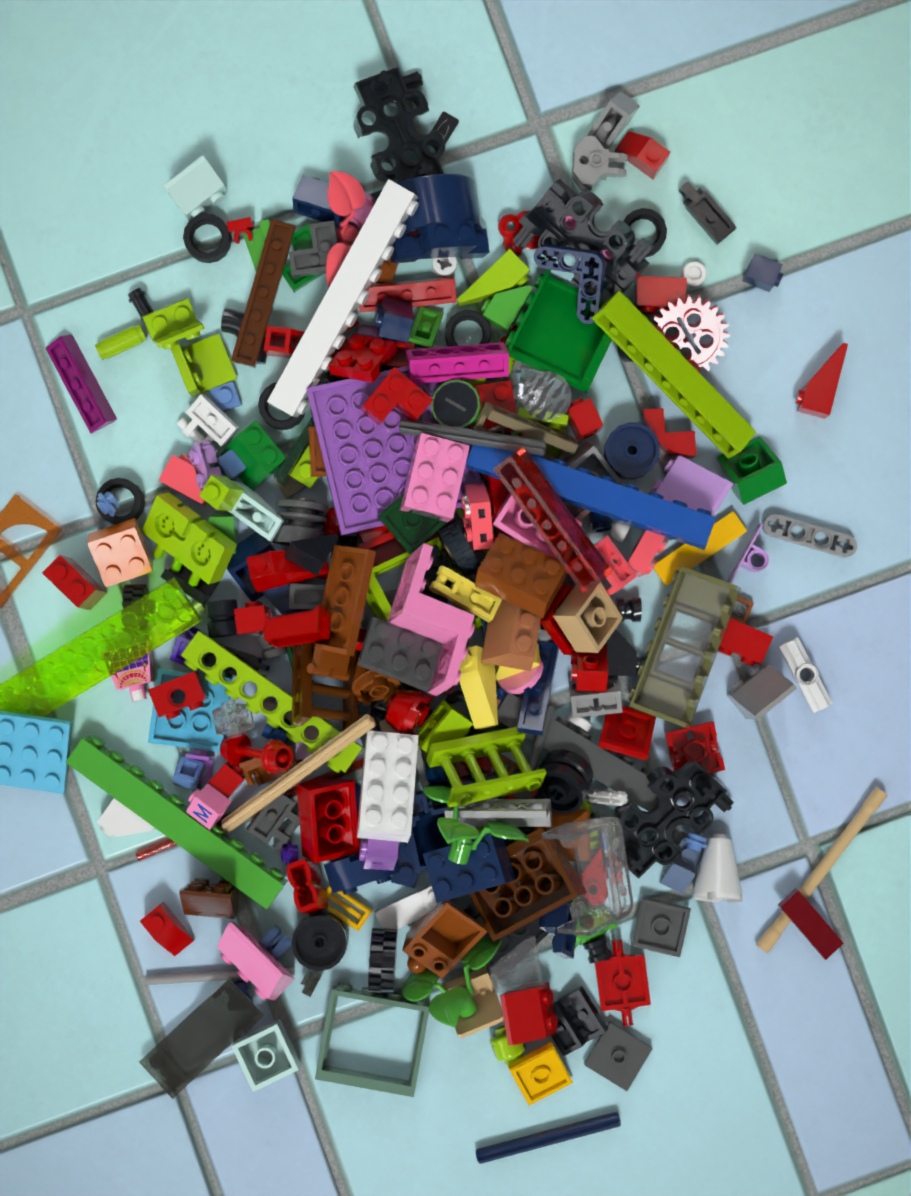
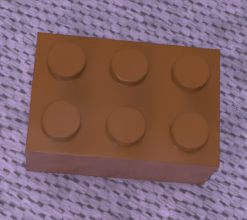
(521, 575)

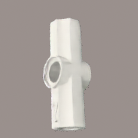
(813, 689)

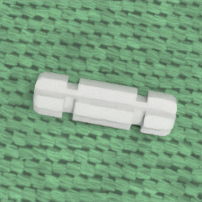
(607, 797)

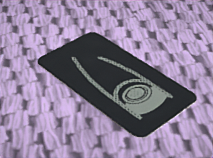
(445, 125)

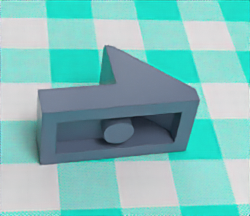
(681, 871)

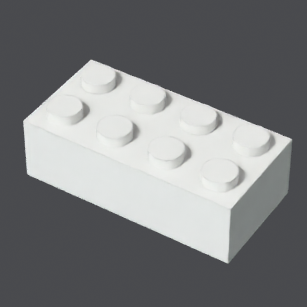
(387, 786)

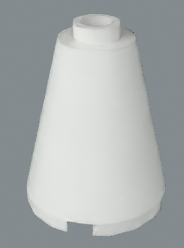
(718, 873)

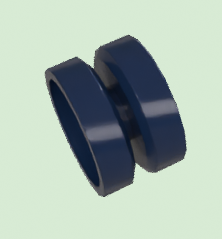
(644, 445)

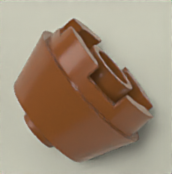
(373, 686)

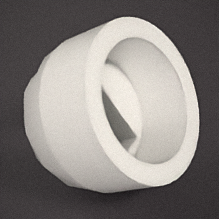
(620, 530)

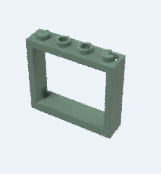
(363, 1079)

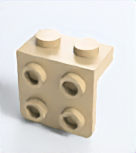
(489, 1008)

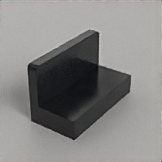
(200, 593)

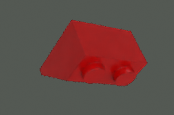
(528, 1014)

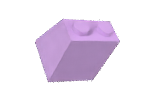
(692, 485)

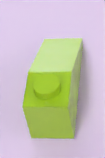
(502, 276)

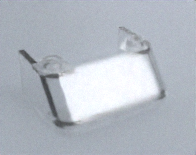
(601, 869)

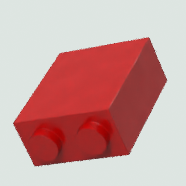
(74, 582)

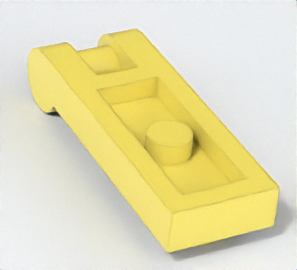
(465, 594)

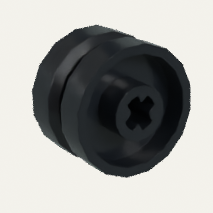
(565, 780)
(310, 952)

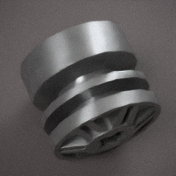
(299, 520)

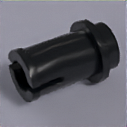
(140, 302)

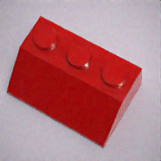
(327, 819)

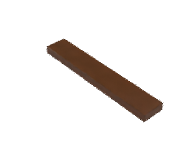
(263, 293)

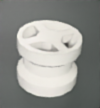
(443, 269)

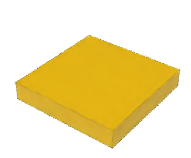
(540, 1073)

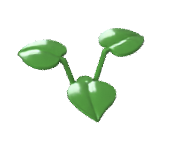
(462, 834)
(457, 1001)

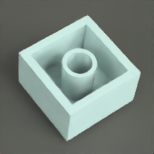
(266, 1055)

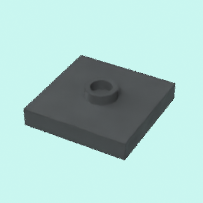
(660, 926)
(618, 1056)

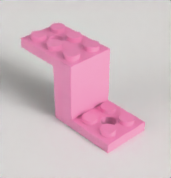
(432, 619)

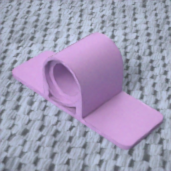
(745, 561)

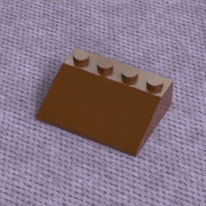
(541, 886)

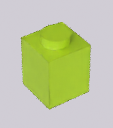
(221, 492)

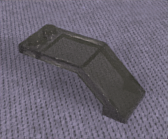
(201, 1038)

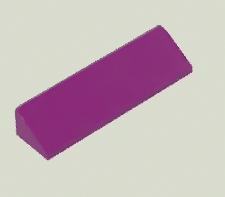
(81, 383)

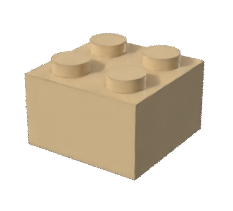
(588, 618)

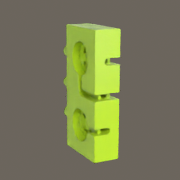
(188, 540)

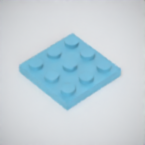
(192, 728)
(34, 752)

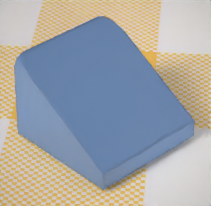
(230, 465)
(188, 773)

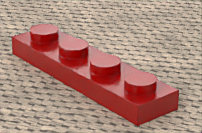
(418, 292)

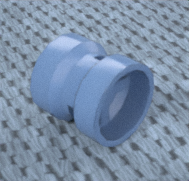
(272, 937)

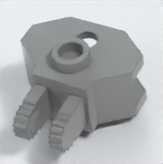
(596, 163)

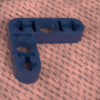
(581, 267)

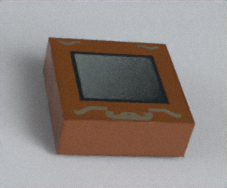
(741, 610)

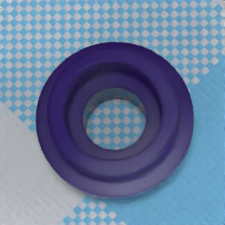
(289, 853)

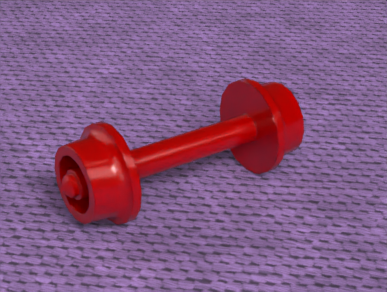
(274, 755)

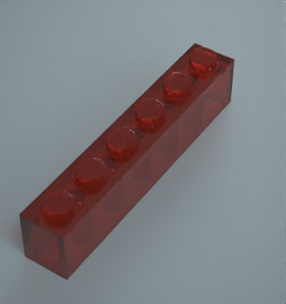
(553, 520)

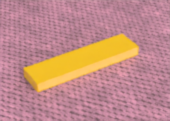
(688, 556)

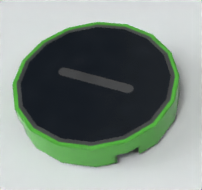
(456, 404)

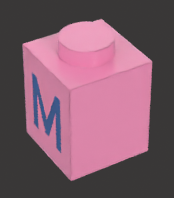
(207, 806)

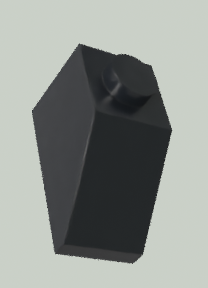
(621, 656)

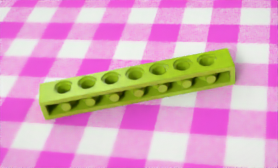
(203, 644)

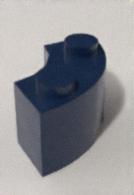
(348, 873)

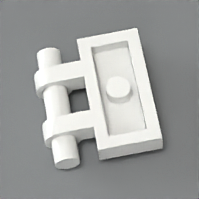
(211, 420)

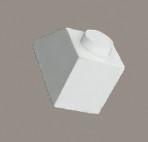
(122, 821)

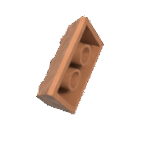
(511, 638)

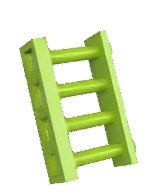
(478, 746)

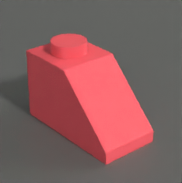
(181, 476)

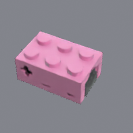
(434, 477)

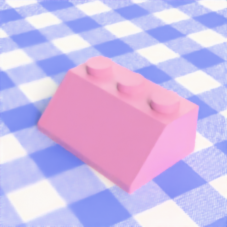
(516, 524)
(254, 962)

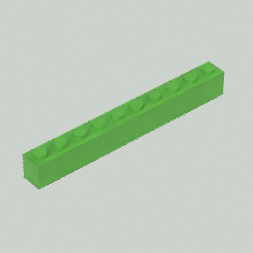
(170, 817)

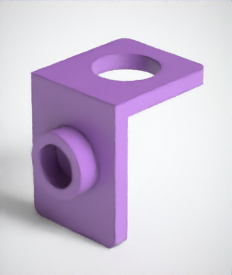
(202, 755)

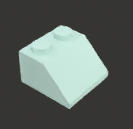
(196, 188)

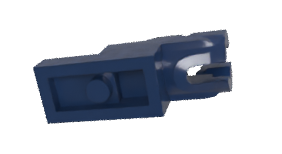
(562, 943)

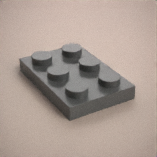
(399, 654)

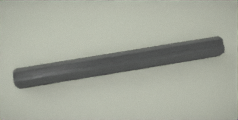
(473, 437)

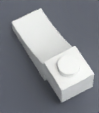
(407, 909)

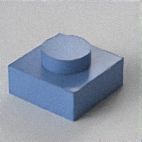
(226, 396)

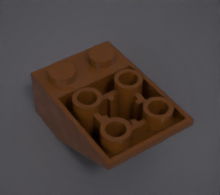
(209, 899)

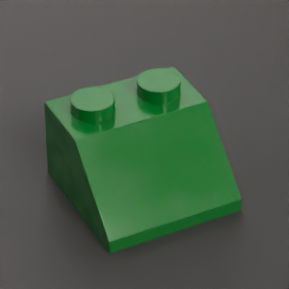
(257, 454)
(753, 471)

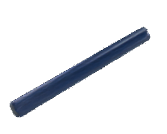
(548, 1137)

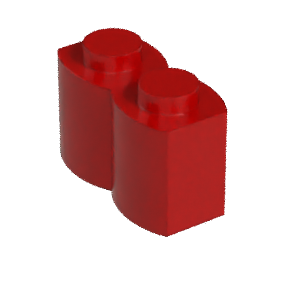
(306, 881)

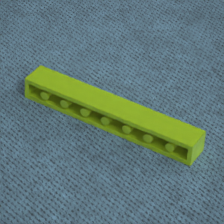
(674, 374)

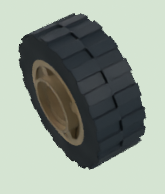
(458, 548)

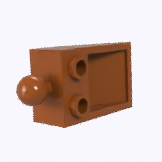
(441, 939)

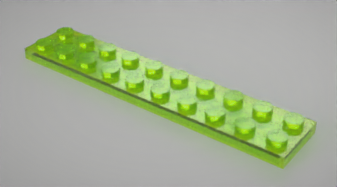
(100, 652)

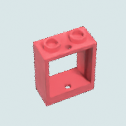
(622, 571)

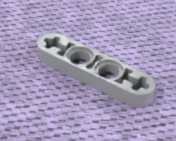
(810, 532)

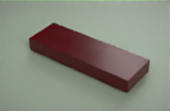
(810, 924)

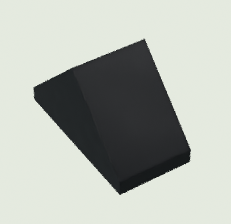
(311, 552)

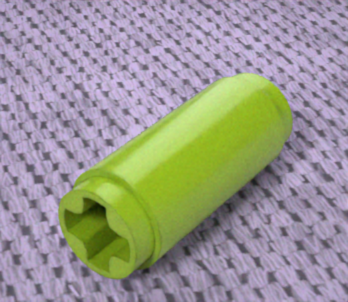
(120, 342)

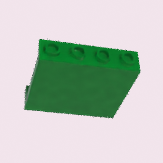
(554, 337)

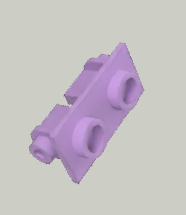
(201, 458)

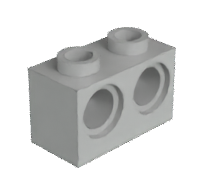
(594, 702)

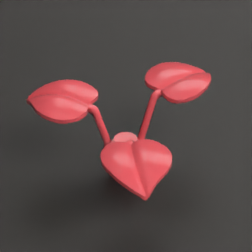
(343, 197)

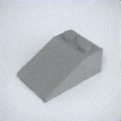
(760, 692)

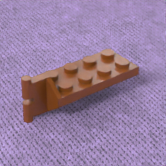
(345, 600)

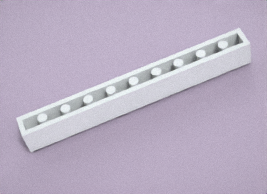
(344, 297)

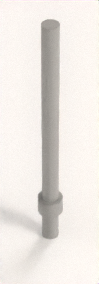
(198, 977)

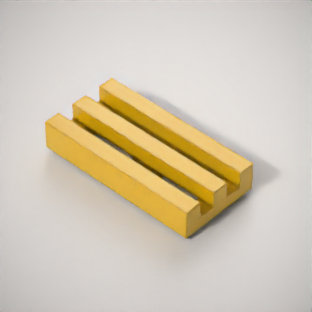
(353, 900)

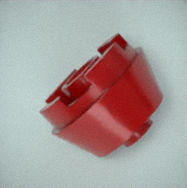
(407, 711)

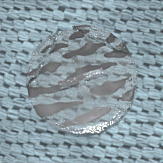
(546, 396)

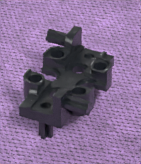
(394, 90)
(549, 221)
(690, 780)

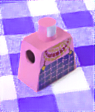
(135, 676)

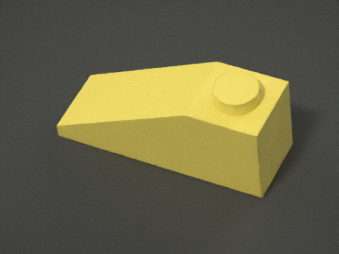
(479, 688)

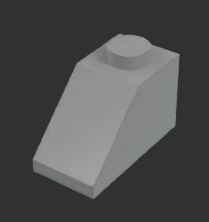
(614, 119)

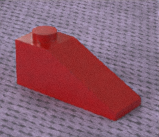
(819, 392)
(274, 570)

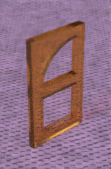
(20, 513)

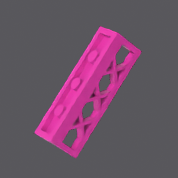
(458, 362)

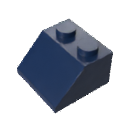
(238, 566)

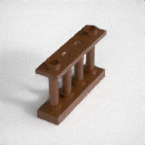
(304, 686)

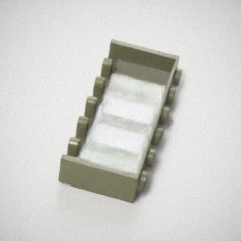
(684, 646)

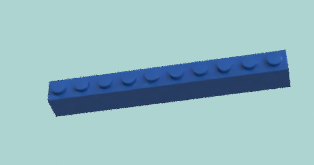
(608, 498)

